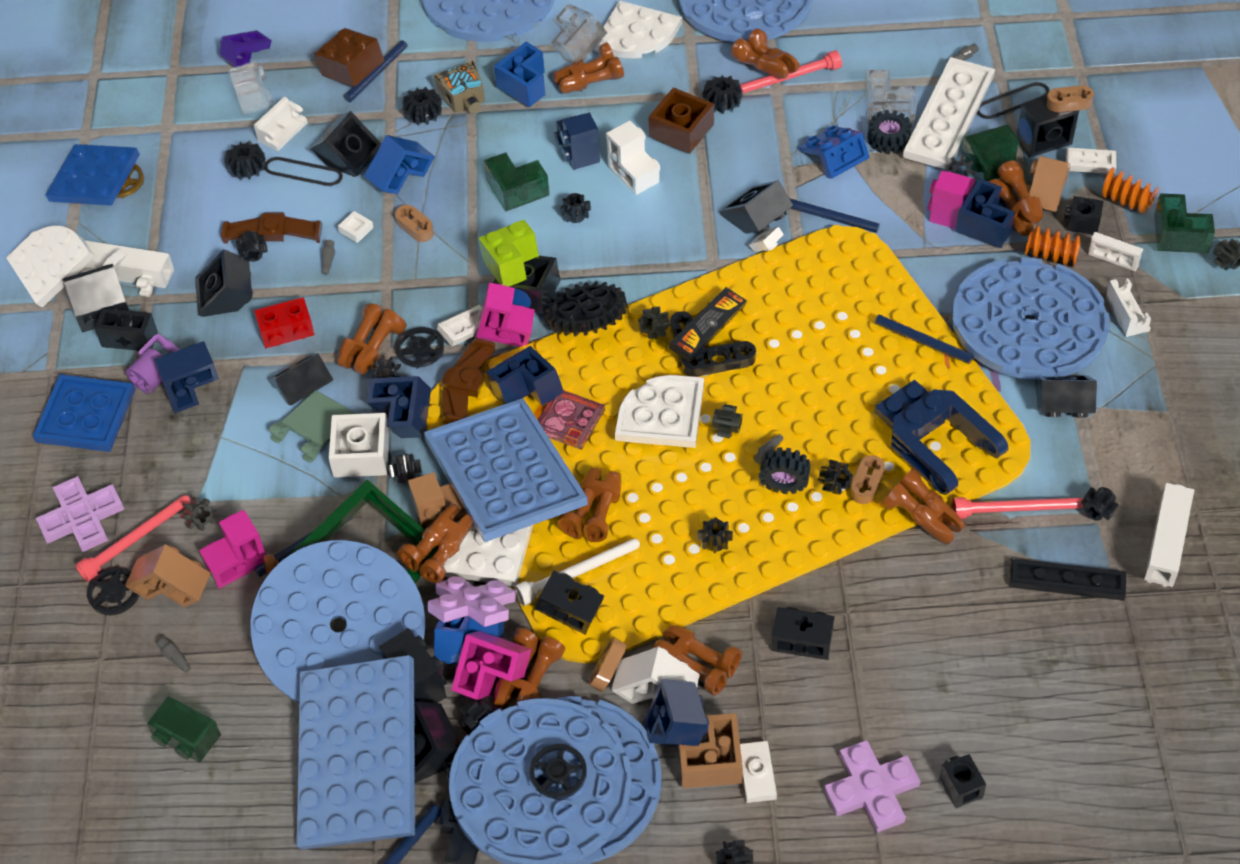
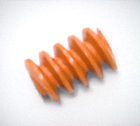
(1128, 192)
(1053, 245)

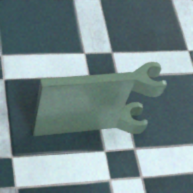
(311, 422)

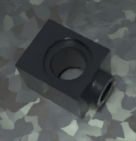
(1084, 215)
(962, 791)

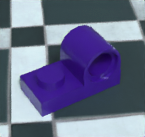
(239, 47)

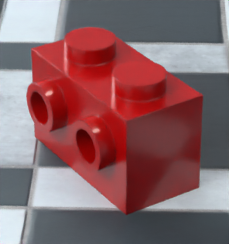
(284, 324)

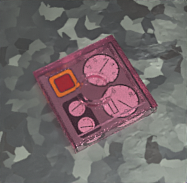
(571, 419)

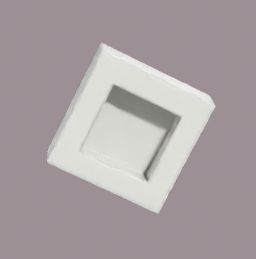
(355, 226)
(766, 240)

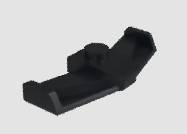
(460, 848)

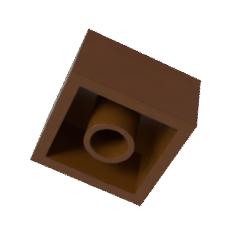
(349, 57)
(681, 120)

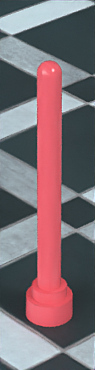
(830, 61)
(966, 507)
(89, 567)

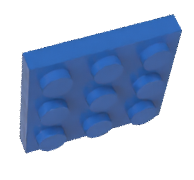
(92, 174)
(84, 413)

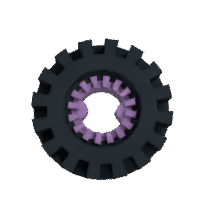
(899, 129)
(784, 470)

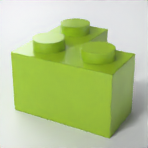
(507, 250)

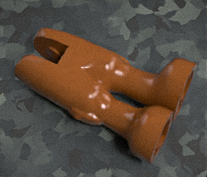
(762, 57)
(932, 515)
(441, 533)

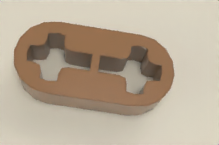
(1070, 98)
(411, 226)
(862, 477)
(607, 664)

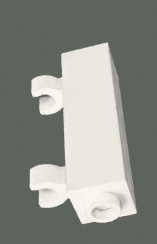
(138, 267)
(1169, 535)

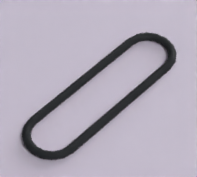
(1010, 93)
(305, 164)

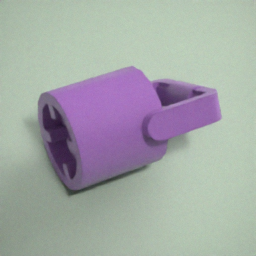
(143, 371)

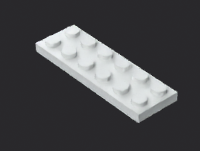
(949, 113)

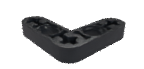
(725, 350)

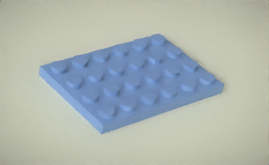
(505, 469)
(356, 753)

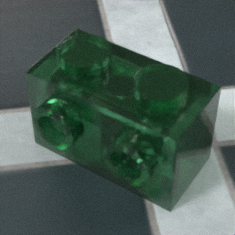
(183, 729)

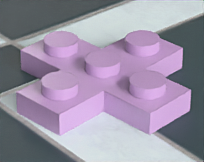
(80, 514)
(463, 599)
(872, 786)

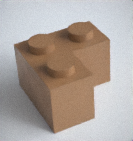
(1048, 181)
(431, 499)
(168, 574)
(716, 761)

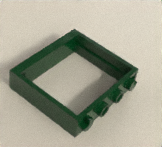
(380, 502)

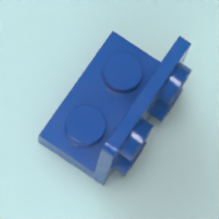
(837, 148)

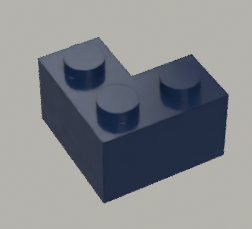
(578, 140)
(983, 217)
(183, 372)
(525, 375)
(404, 401)
(676, 714)

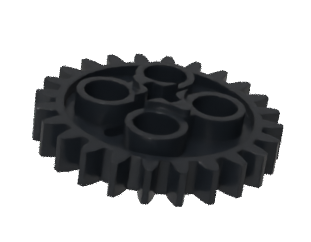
(586, 308)

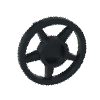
(420, 347)
(112, 592)
(558, 771)

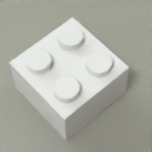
(359, 445)

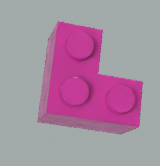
(948, 196)
(502, 320)
(236, 552)
(484, 659)

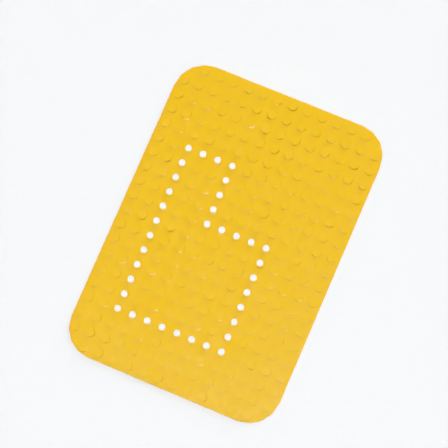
(812, 382)

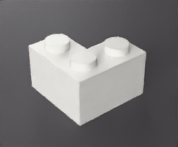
(629, 160)
(641, 674)

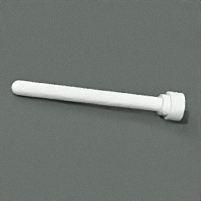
(529, 591)

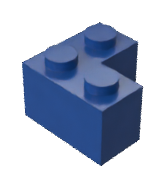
(522, 74)
(396, 161)
(451, 636)

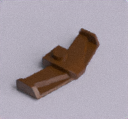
(273, 227)
(464, 380)

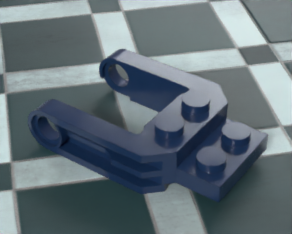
(916, 412)

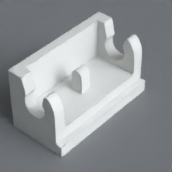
(280, 124)
(1126, 309)

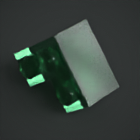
(990, 151)
(514, 184)
(1181, 230)

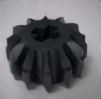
(723, 93)
(422, 105)
(245, 160)

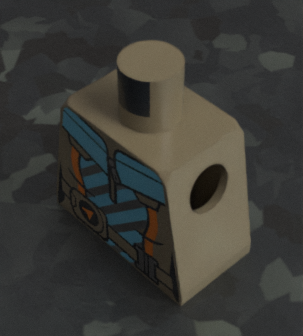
(460, 87)

